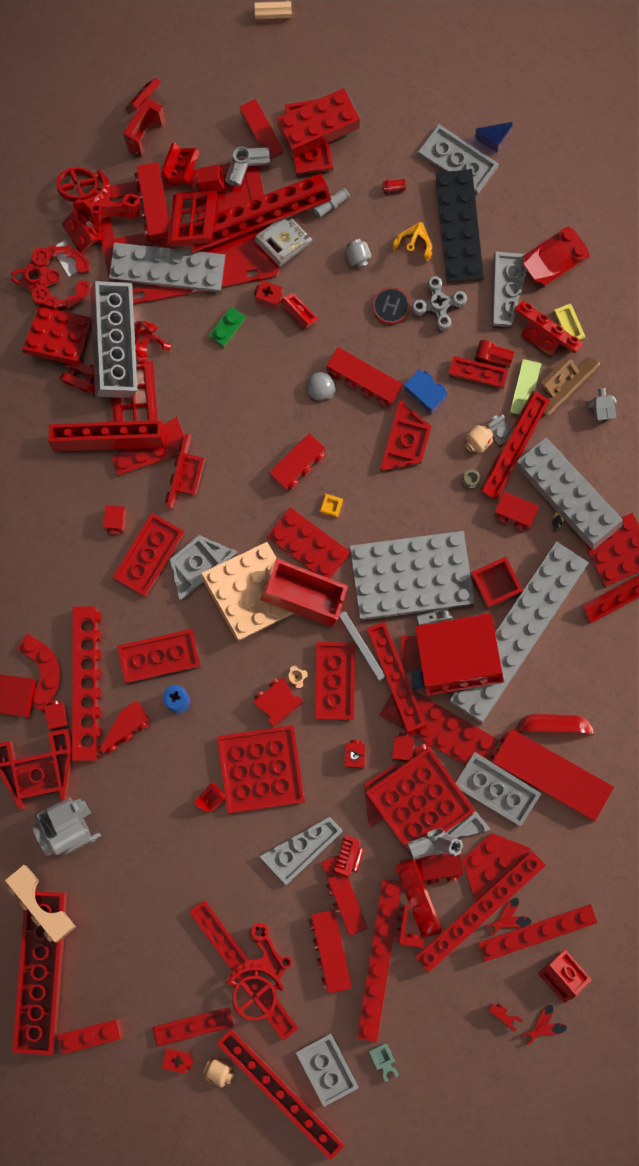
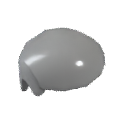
(321, 386)

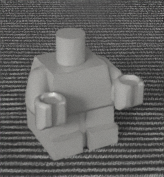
(603, 405)

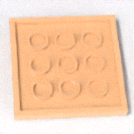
(238, 590)

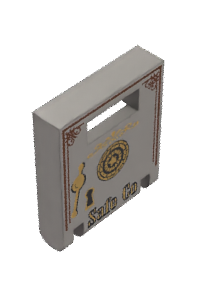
(287, 236)

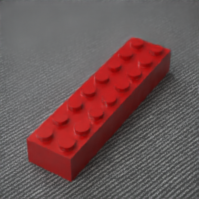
(39, 982)

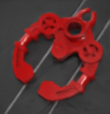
(47, 277)

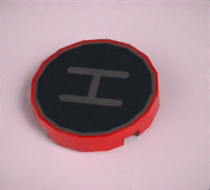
(391, 306)

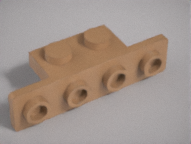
(565, 380)

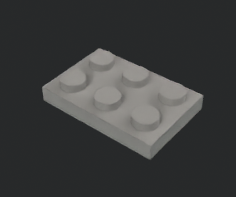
(327, 1070)

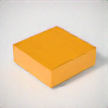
(331, 505)

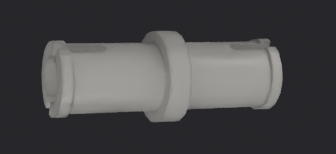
(335, 200)

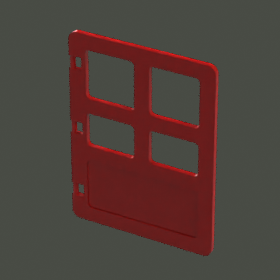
(240, 252)

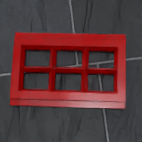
(177, 211)
(150, 393)

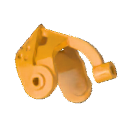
(417, 229)

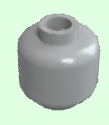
(357, 253)

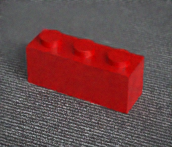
(298, 462)
(90, 1036)

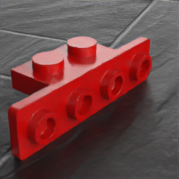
(544, 332)
(187, 472)
(346, 901)

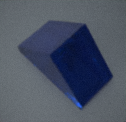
(494, 135)

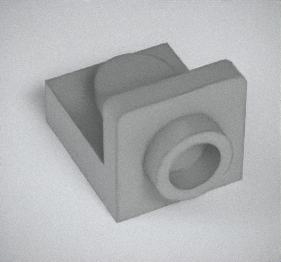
(499, 429)

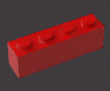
(153, 201)
(364, 377)
(331, 951)

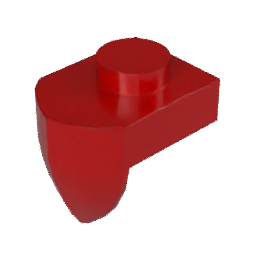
(209, 799)

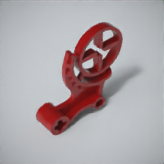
(96, 202)
(269, 963)

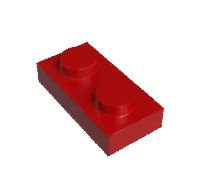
(298, 310)

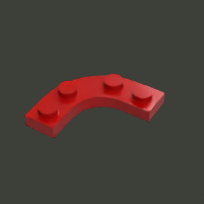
(49, 671)

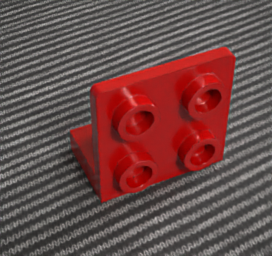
(412, 940)

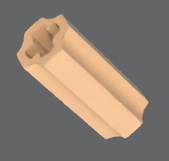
(273, 10)

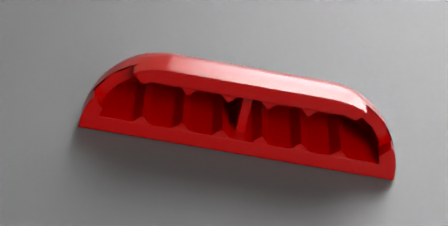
(554, 724)

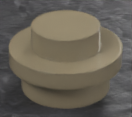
(471, 479)

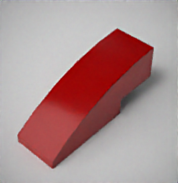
(260, 127)

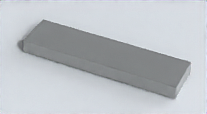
(362, 646)

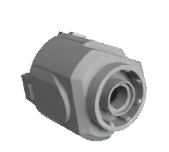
(63, 828)

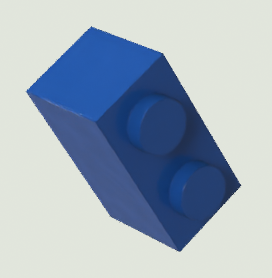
(425, 391)

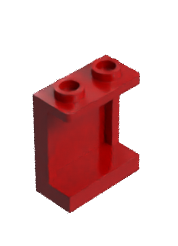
(147, 113)

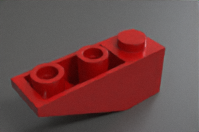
(127, 723)

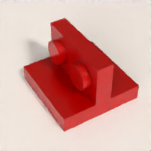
(565, 976)

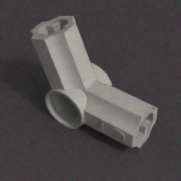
(253, 156)
(434, 843)

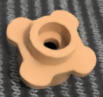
(301, 676)

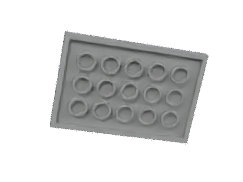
(412, 575)

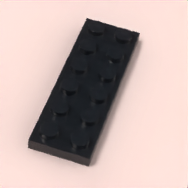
(459, 225)

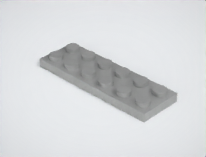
(167, 267)

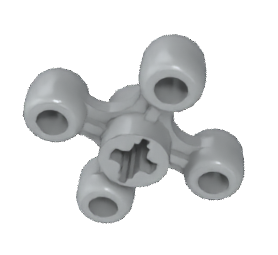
(446, 302)

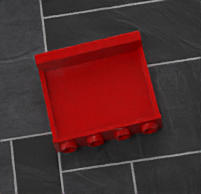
(459, 654)

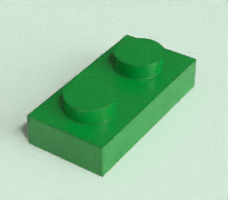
(227, 327)

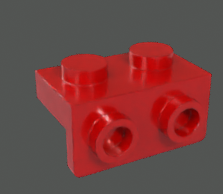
(179, 164)
(81, 230)

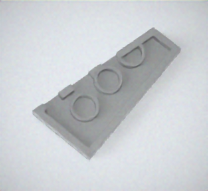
(507, 286)
(298, 852)

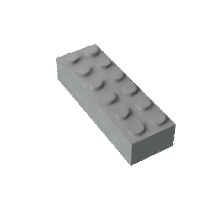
(113, 339)
(569, 493)

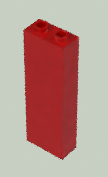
(552, 774)

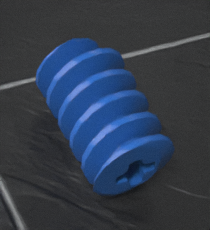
(178, 706)

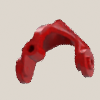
(147, 335)

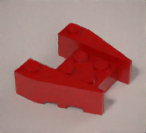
(38, 773)

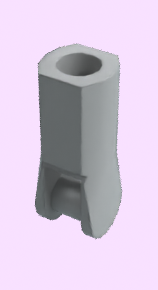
(430, 617)

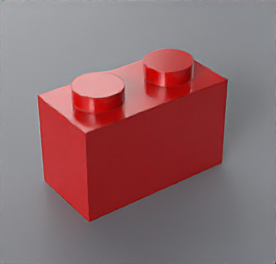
(515, 511)

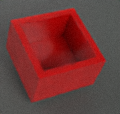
(496, 583)

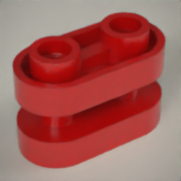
(77, 383)

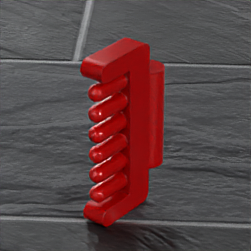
(353, 857)

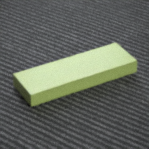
(525, 385)

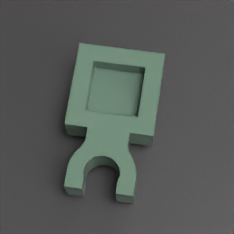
(382, 1059)

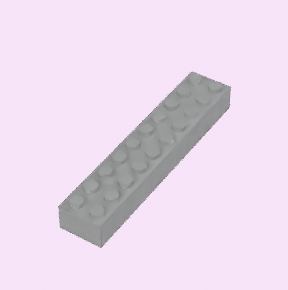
(525, 625)

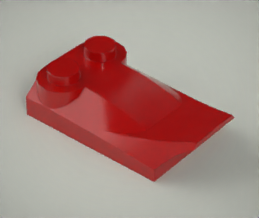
(556, 256)

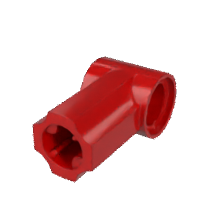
(490, 353)

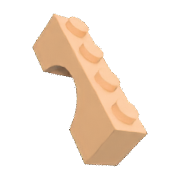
(23, 884)

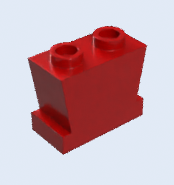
(277, 701)

